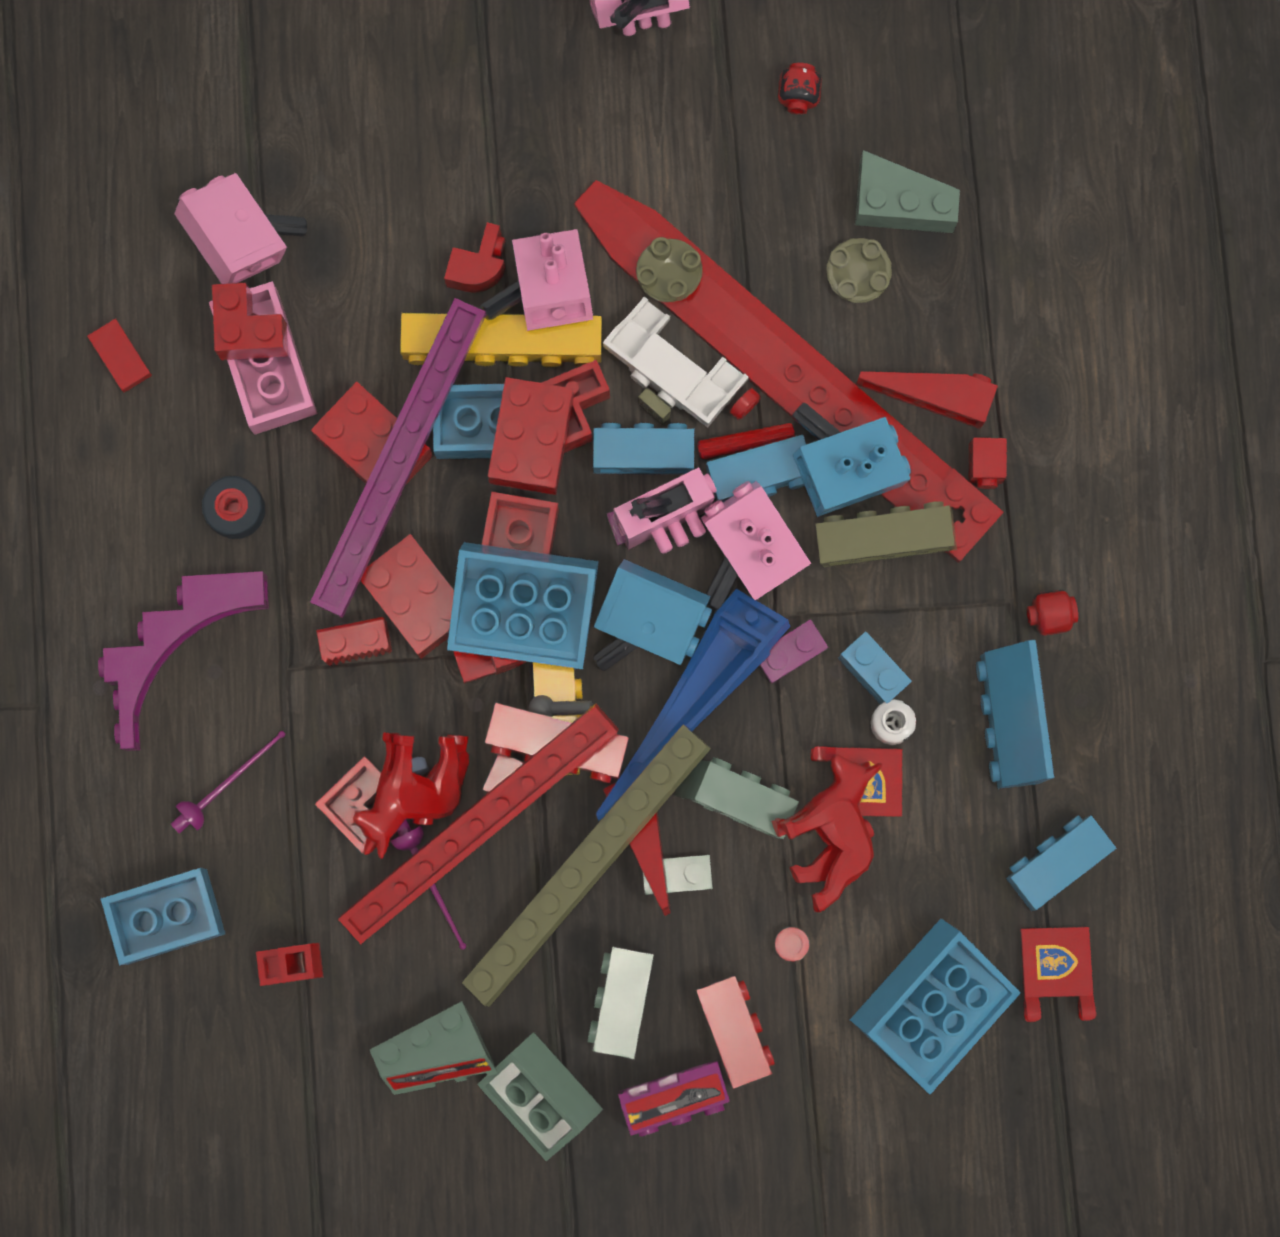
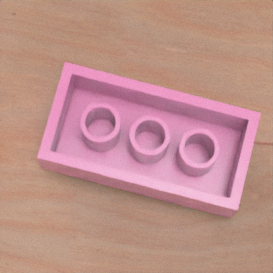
(271, 388)

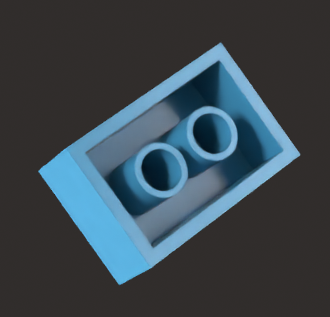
(468, 422)
(163, 916)

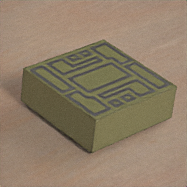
(654, 406)

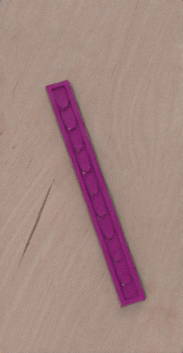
(398, 458)

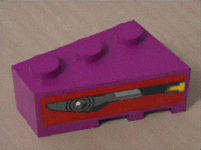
(673, 1098)

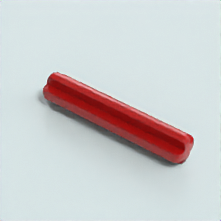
(744, 441)

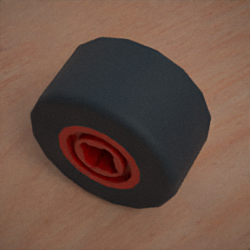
(242, 516)

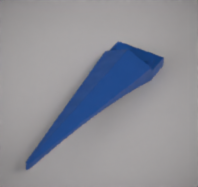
(727, 654)

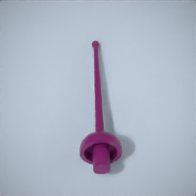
(192, 813)
(409, 840)

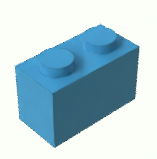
(874, 669)

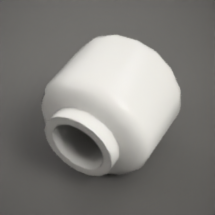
(899, 712)

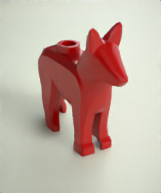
(409, 795)
(840, 825)

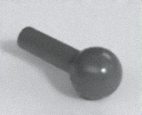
(545, 706)

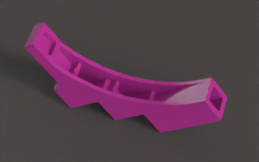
(135, 667)

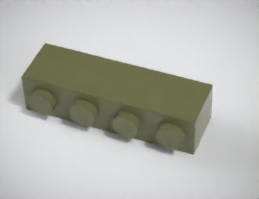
(886, 535)

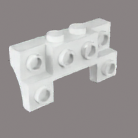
(668, 370)

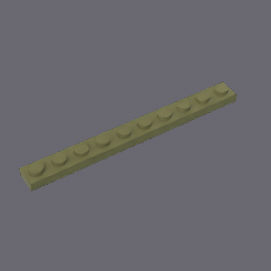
(586, 865)

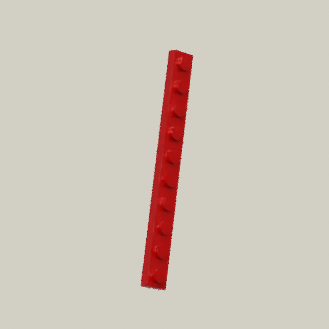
(478, 823)

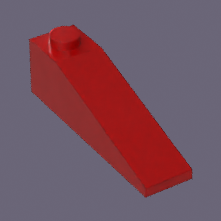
(949, 395)
(649, 854)

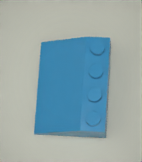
(522, 605)
(1015, 715)
(935, 1005)

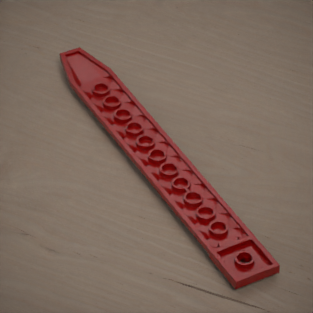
(780, 359)

